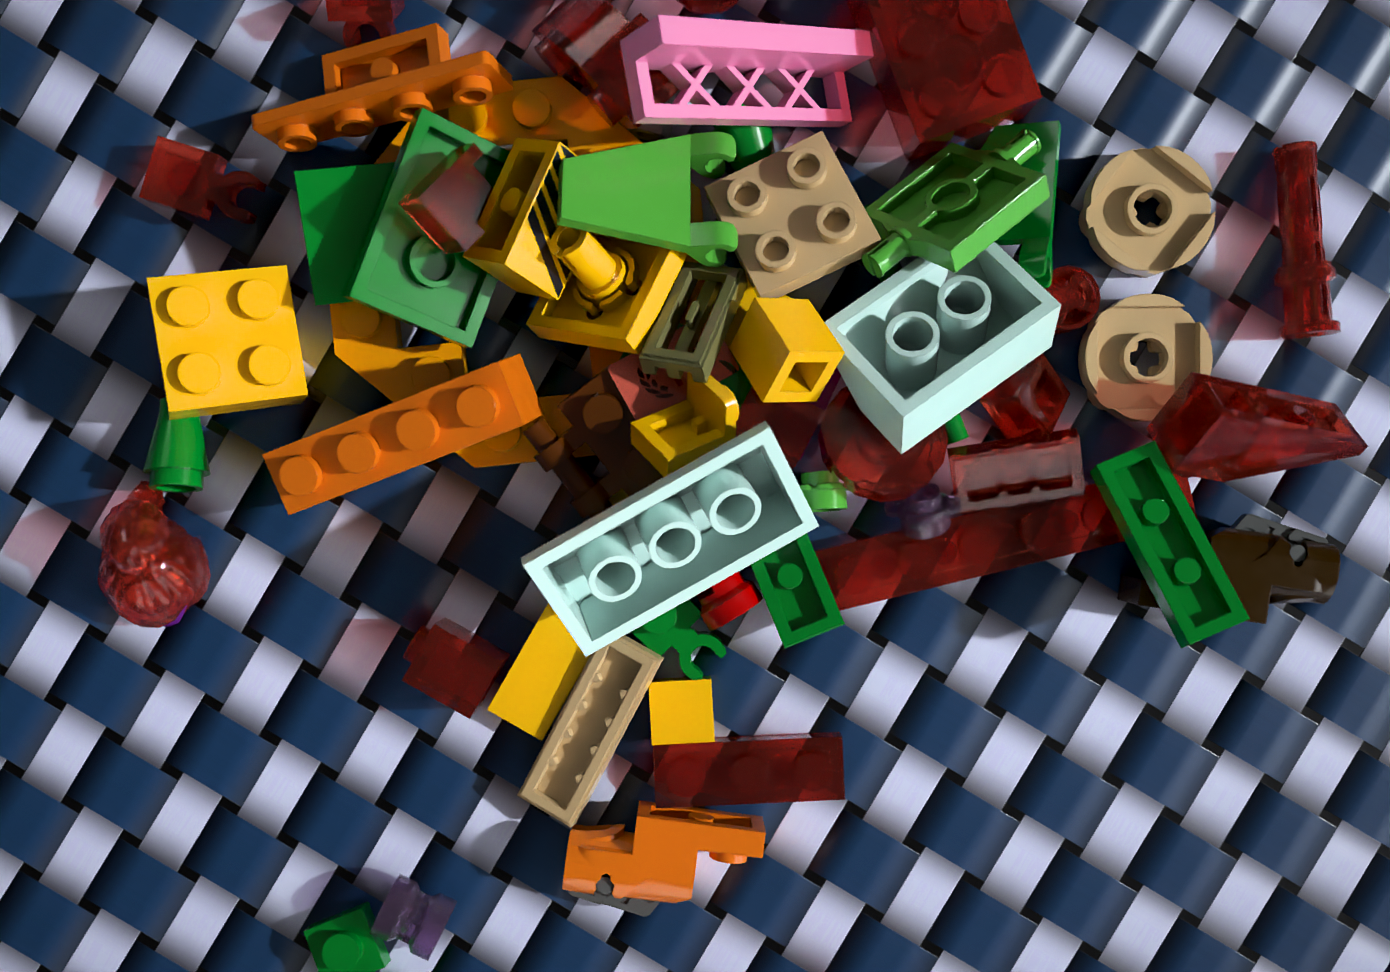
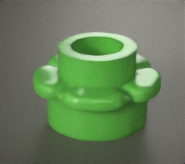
(823, 491)

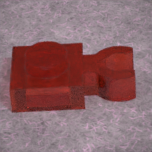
(194, 181)

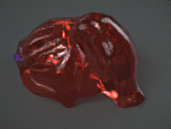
(150, 562)

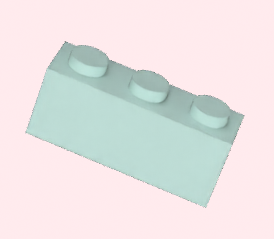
(940, 340)

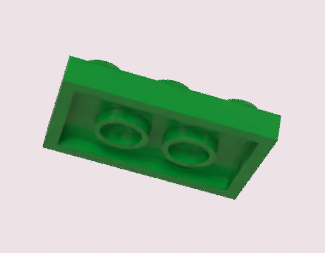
(399, 263)

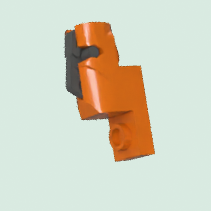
(659, 858)

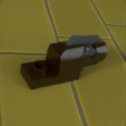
(1264, 566)

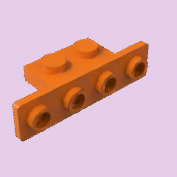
(384, 85)

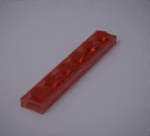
(972, 547)

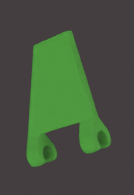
(646, 194)

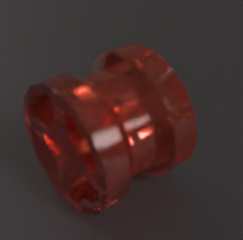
(1078, 297)

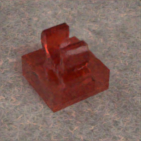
(358, 12)

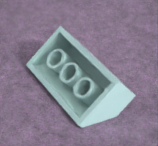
(672, 540)

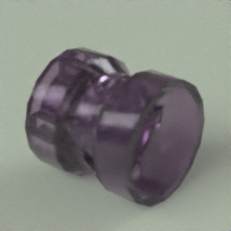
(413, 917)

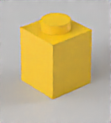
(786, 350)

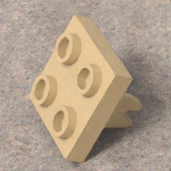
(793, 217)

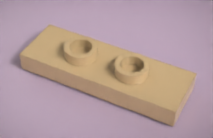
(589, 729)

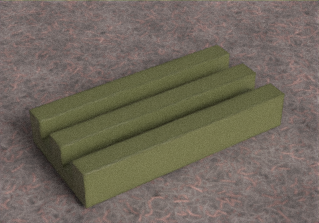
(681, 359)

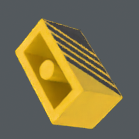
(522, 221)

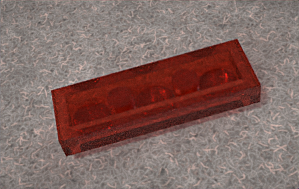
(750, 770)

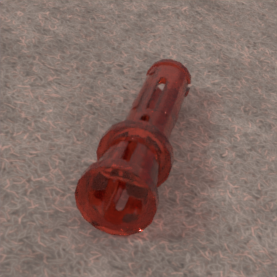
(1304, 269)

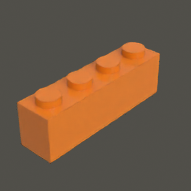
(404, 434)

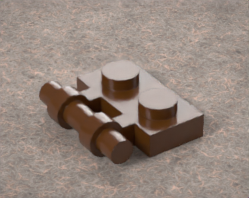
(604, 423)

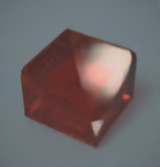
(1027, 400)

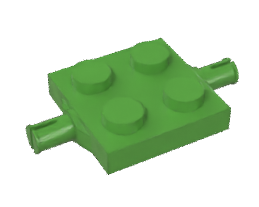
(956, 205)

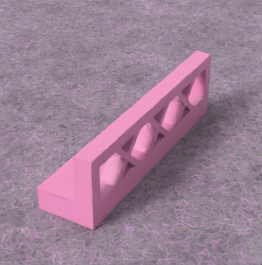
(738, 48)

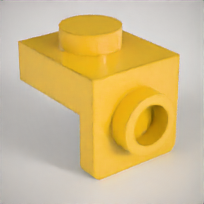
(687, 428)

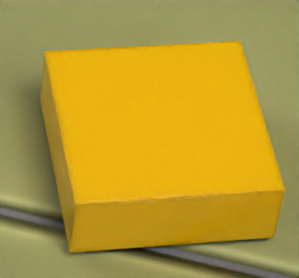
(681, 711)

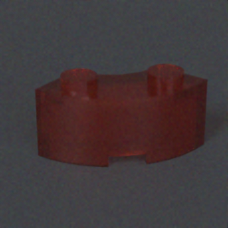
(585, 43)

